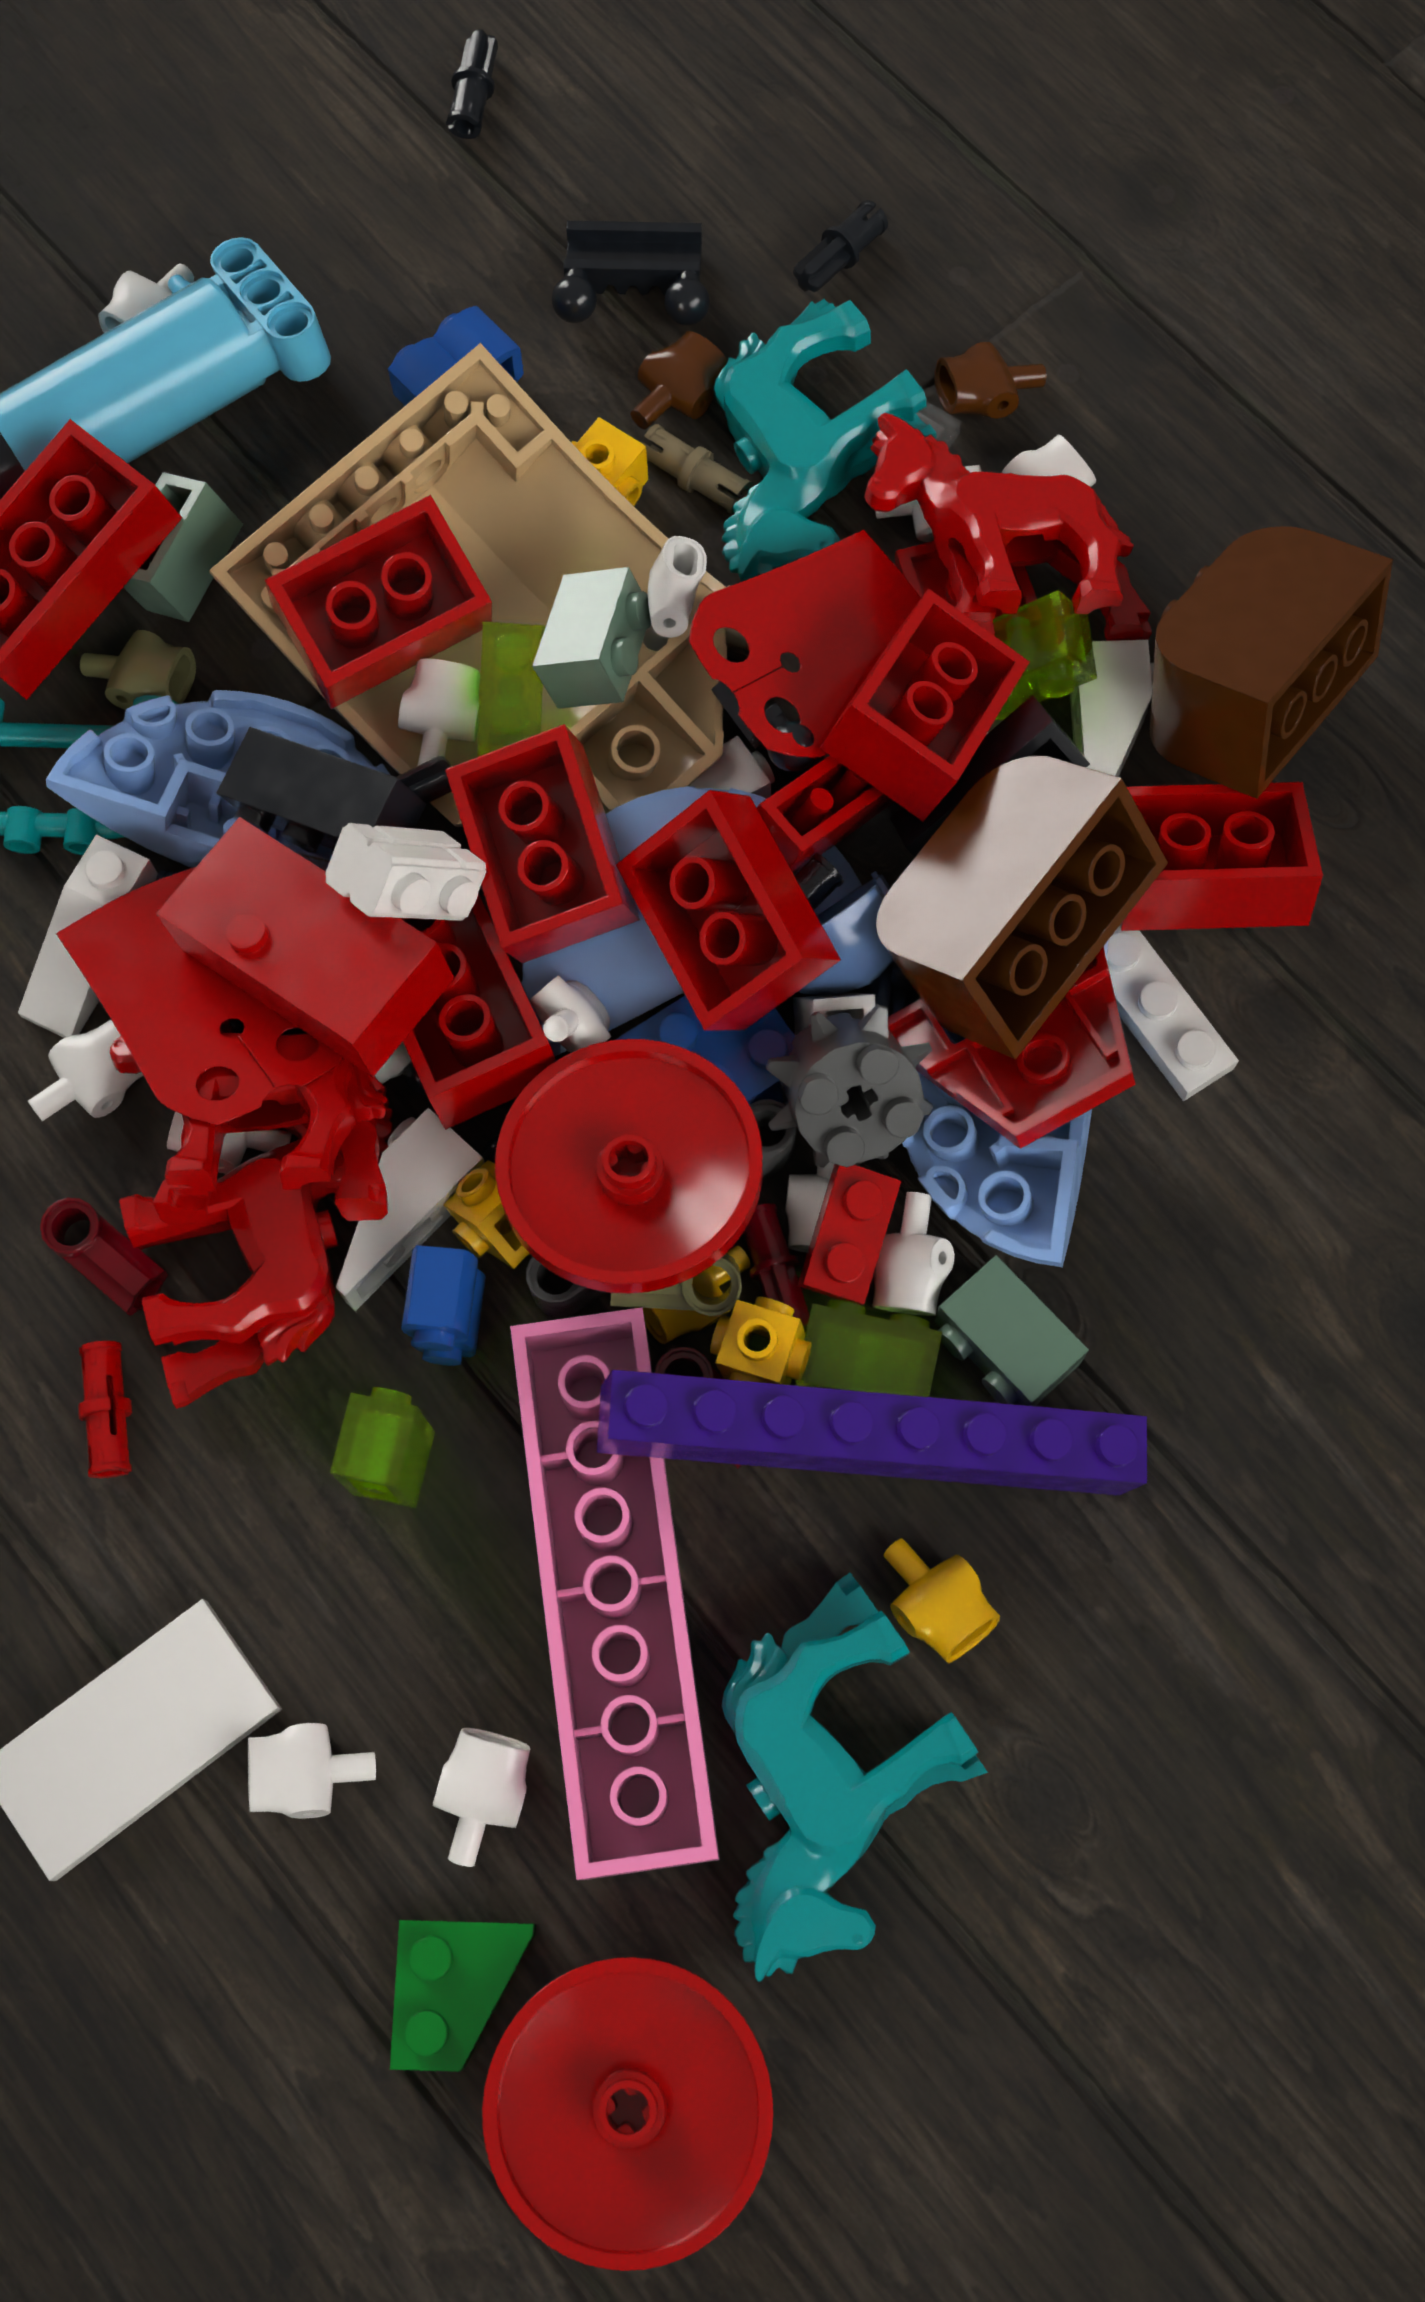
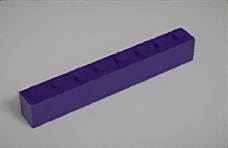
(870, 1433)

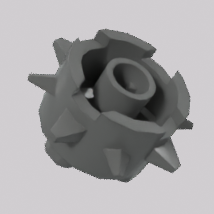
(851, 1088)

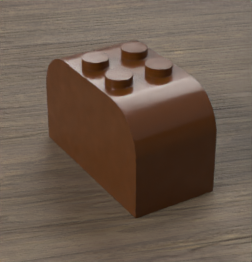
(1263, 652)
(1018, 896)

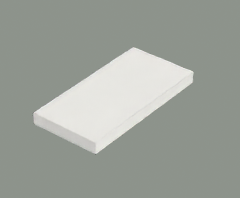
(130, 1739)

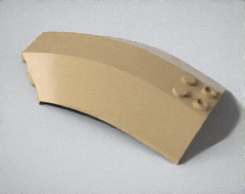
(524, 518)

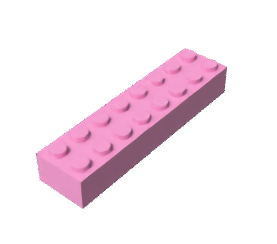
(611, 1609)

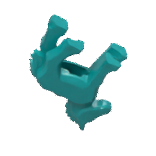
(794, 441)
(816, 1782)

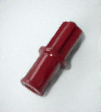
(773, 1262)

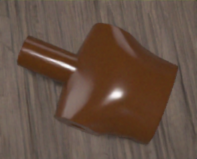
(679, 379)
(983, 382)

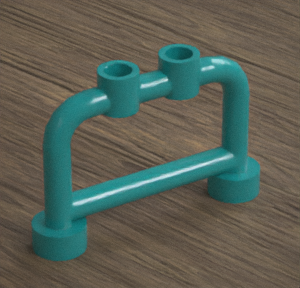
(25, 825)

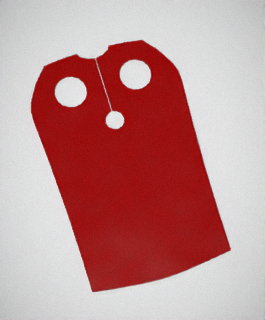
(826, 610)
(174, 1009)

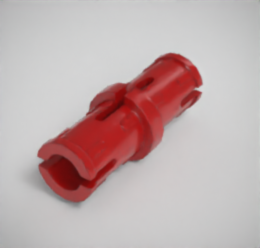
(105, 1409)

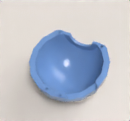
(855, 938)

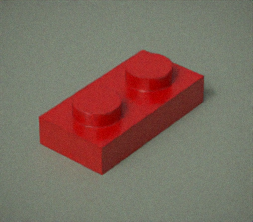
(849, 1233)

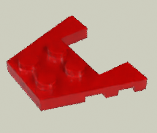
(1060, 1074)

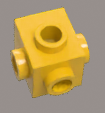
(616, 457)
(482, 1217)
(783, 1357)

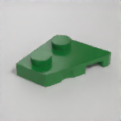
(449, 1987)

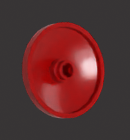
(629, 1165)
(627, 2113)

